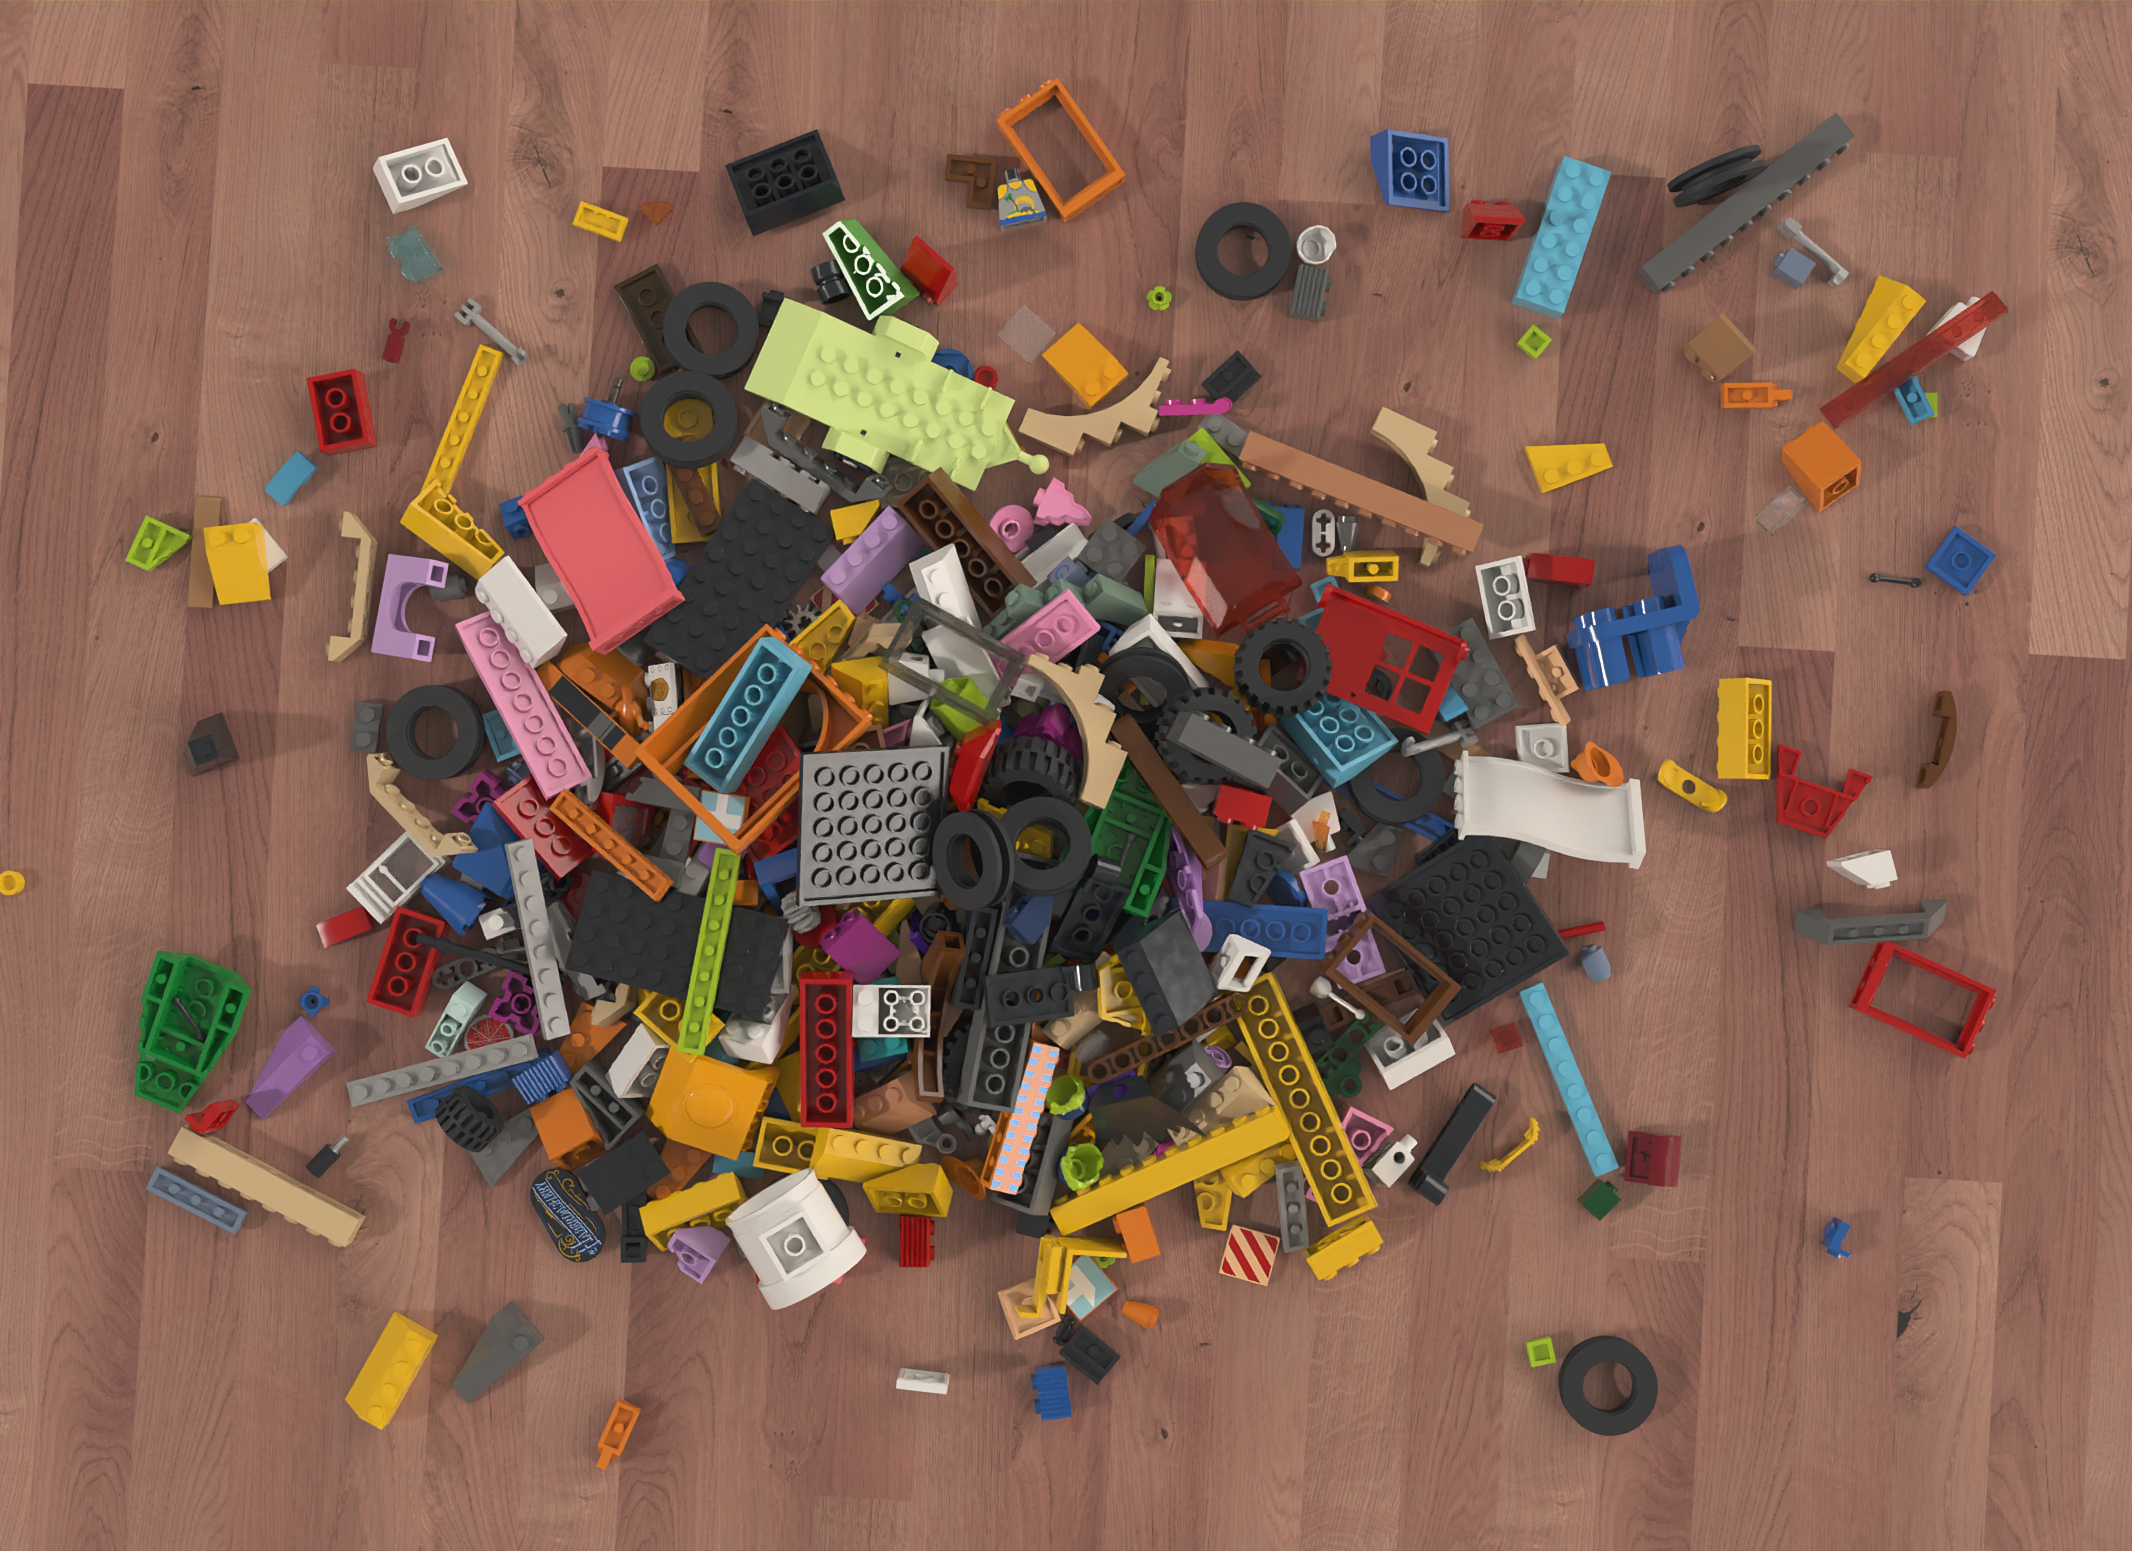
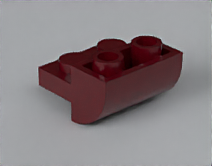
(1653, 1158)

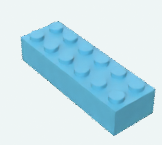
(1561, 237)
(747, 715)

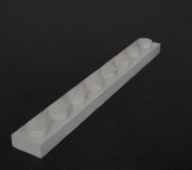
(537, 938)
(442, 1070)

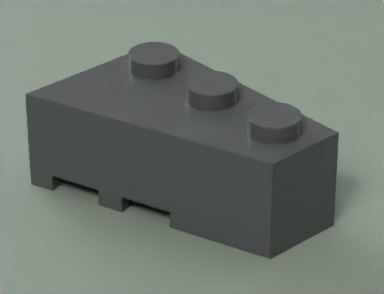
(610, 1114)

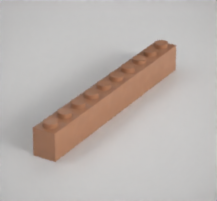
(1360, 493)

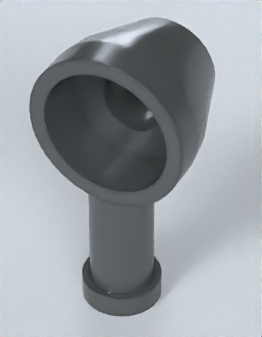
(949, 1115)

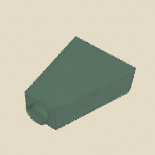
(1169, 467)

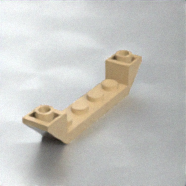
(876, 635)
(340, 647)
(381, 775)
(606, 1013)

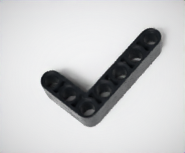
(1449, 1144)

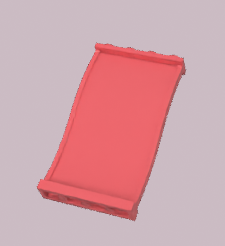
(600, 550)

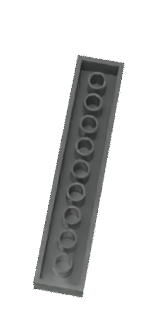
(997, 1054)

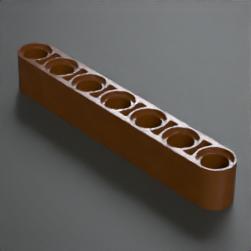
(1168, 792)
(1159, 1048)

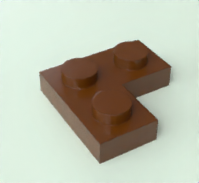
(978, 173)

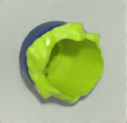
(1067, 1097)
(1080, 1165)

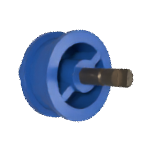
(607, 416)

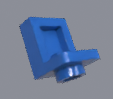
(515, 518)
(1834, 1235)

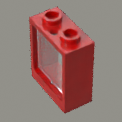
(626, 820)

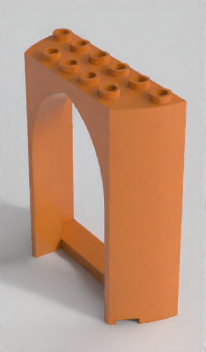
(674, 739)

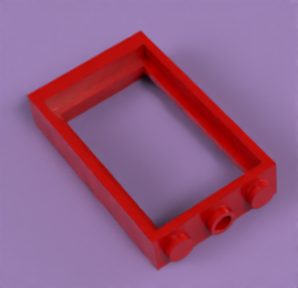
(1874, 974)

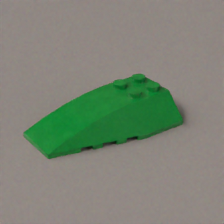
(1135, 811)
(170, 1054)

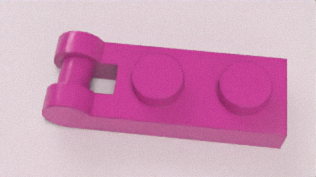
(1196, 407)

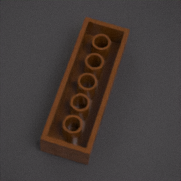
(948, 517)

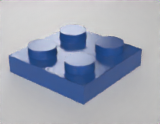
(1959, 561)

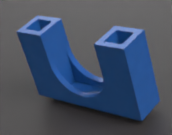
(1291, 533)

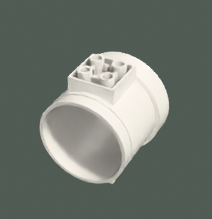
(794, 1239)

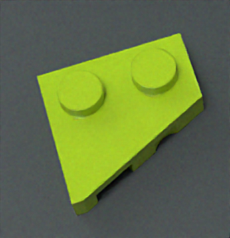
(155, 544)

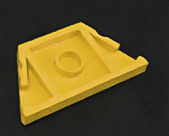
(1116, 997)

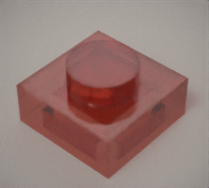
(1506, 1037)

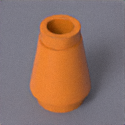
(1141, 1313)

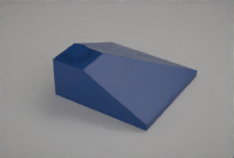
(1412, 169)
(490, 862)

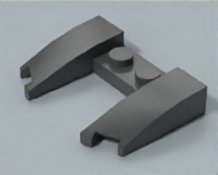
(679, 827)

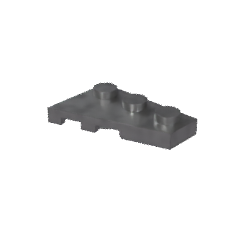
(506, 1147)

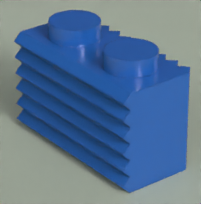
(542, 1077)
(1052, 1391)

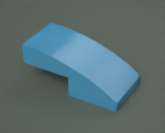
(290, 478)

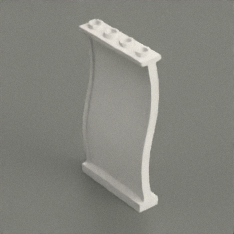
(1549, 809)

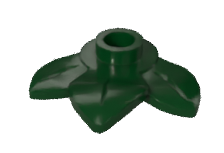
(1348, 1072)

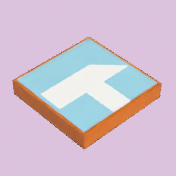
(727, 808)
(1087, 1286)

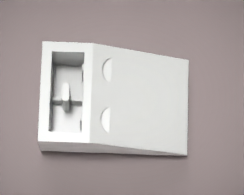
(1174, 604)
(891, 1011)
(757, 1038)

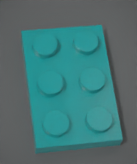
(879, 1048)

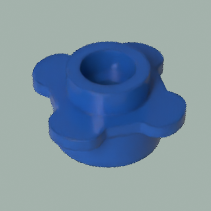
(306, 1001)

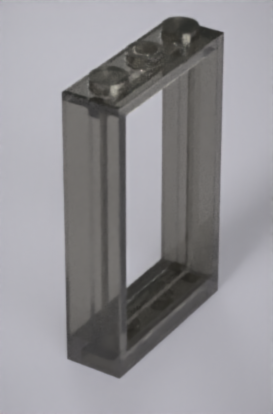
(922, 607)

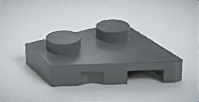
(1376, 850)

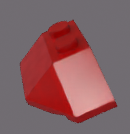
(970, 763)

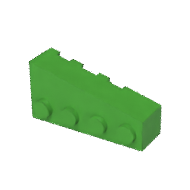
(868, 270)

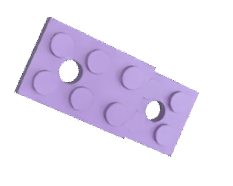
(1342, 910)

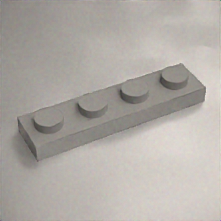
(1292, 1206)

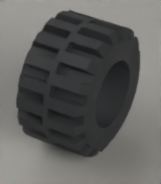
(469, 1118)

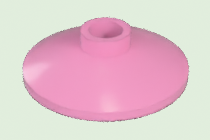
(1020, 526)

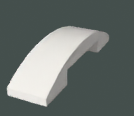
(1032, 685)

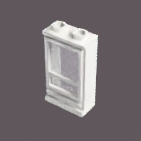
(395, 877)

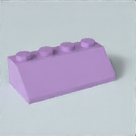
(872, 560)

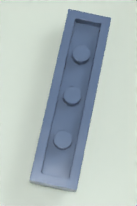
(197, 1199)

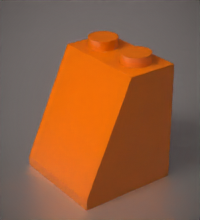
(1822, 465)
(567, 1130)

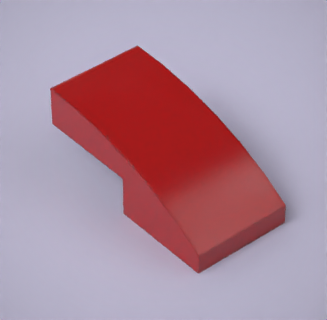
(345, 926)

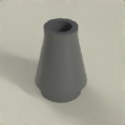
(1347, 531)

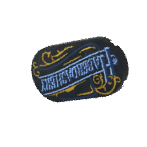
(567, 1215)

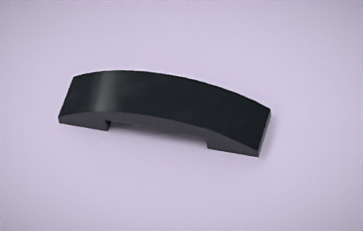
(633, 1240)

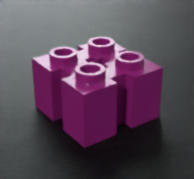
(1052, 725)
(486, 788)
(510, 1008)

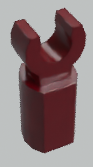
(395, 342)

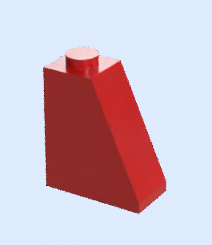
(1559, 570)

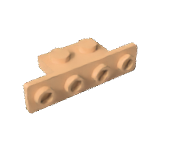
(1551, 674)

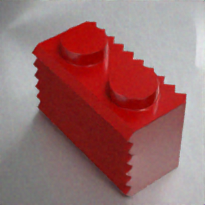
(915, 1241)

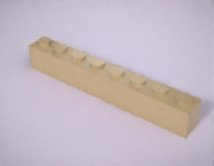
(267, 1185)

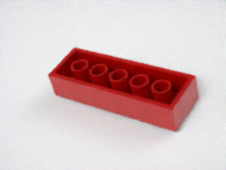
(826, 1049)

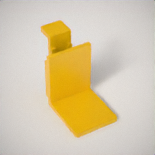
(1055, 1268)

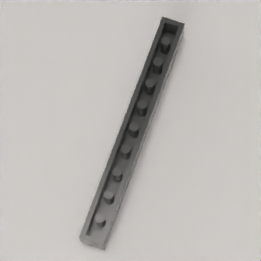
(1745, 203)

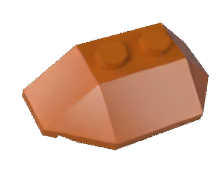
(604, 674)

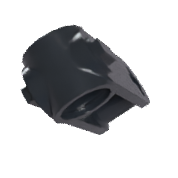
(550, 893)

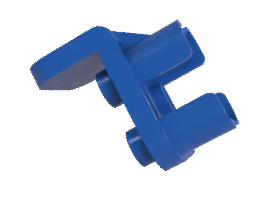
(1651, 625)

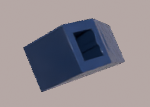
(1030, 916)

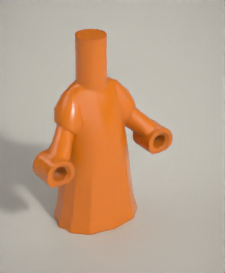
(630, 714)

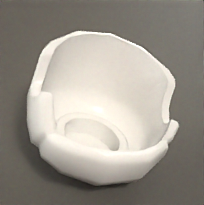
(1315, 244)

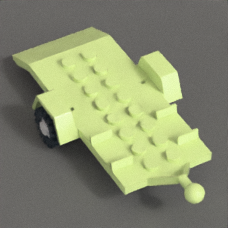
(884, 398)

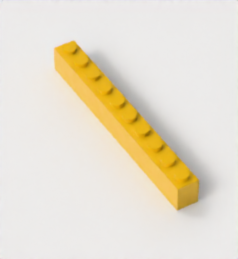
(1170, 1169)

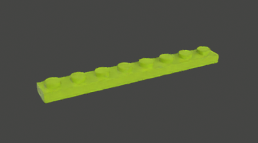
(709, 952)

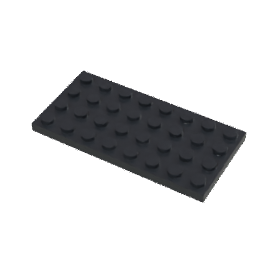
(740, 580)
(654, 944)

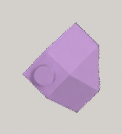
(698, 1250)

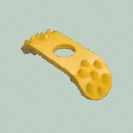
(1704, 796)
(1530, 1135)

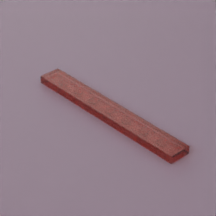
(1914, 360)

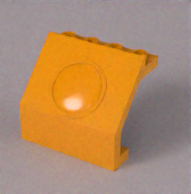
(710, 1103)

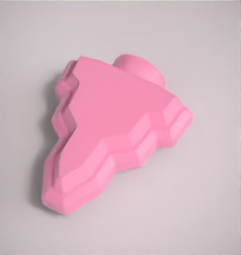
(1058, 507)

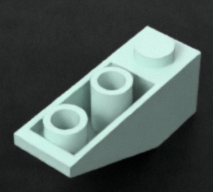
(456, 1017)

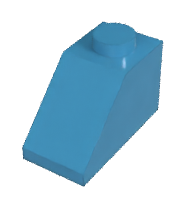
(1451, 706)

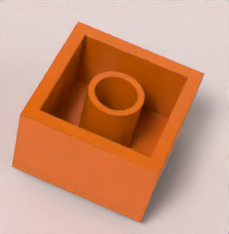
(1137, 1232)

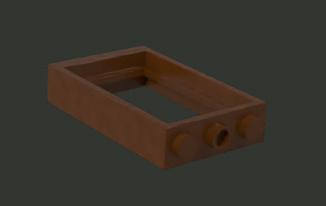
(1428, 1009)

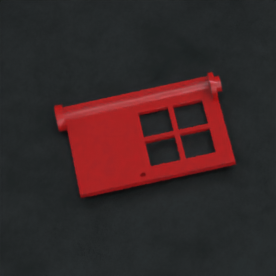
(1355, 637)

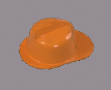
(1598, 765)
(965, 1175)

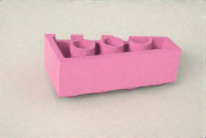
(1364, 1135)

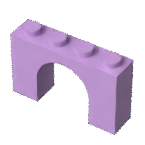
(401, 578)

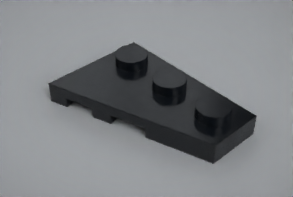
(1258, 863)

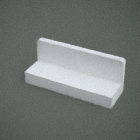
(1048, 556)

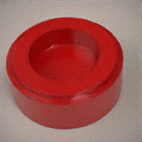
(986, 376)

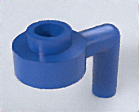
(892, 595)

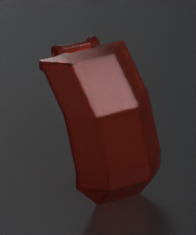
(1222, 548)

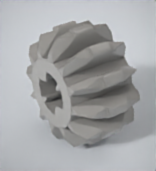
(798, 618)
(800, 918)

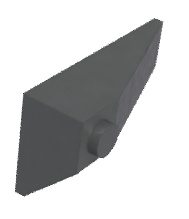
(501, 1346)

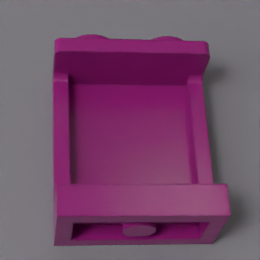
(859, 947)

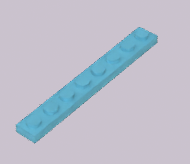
(1568, 1079)

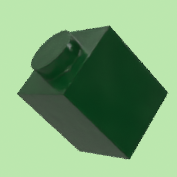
(1599, 1198)

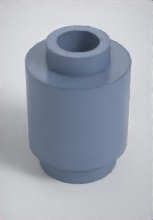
(1595, 963)

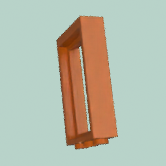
(1091, 193)

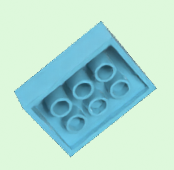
(1339, 737)

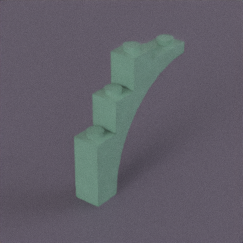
(1100, 597)

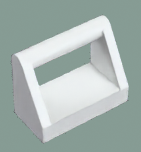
(1229, 960)

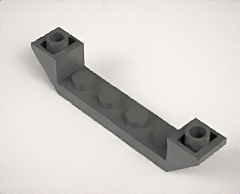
(775, 419)
(1814, 925)

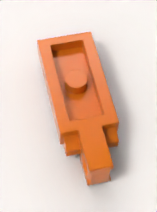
(1752, 395)
(617, 1432)

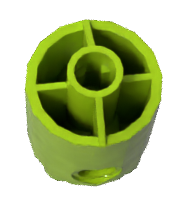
(952, 719)

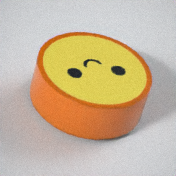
(1378, 593)

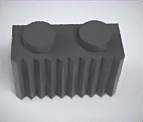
(1309, 292)

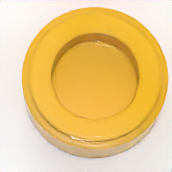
(11, 882)

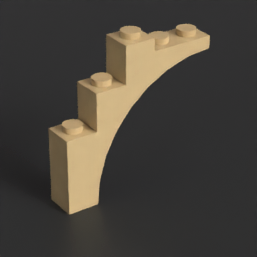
(1066, 432)
(1413, 443)
(1079, 690)

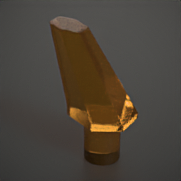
(1321, 830)

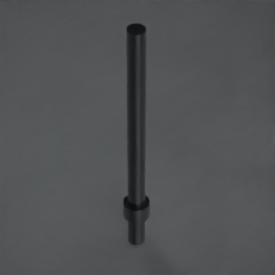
(443, 944)

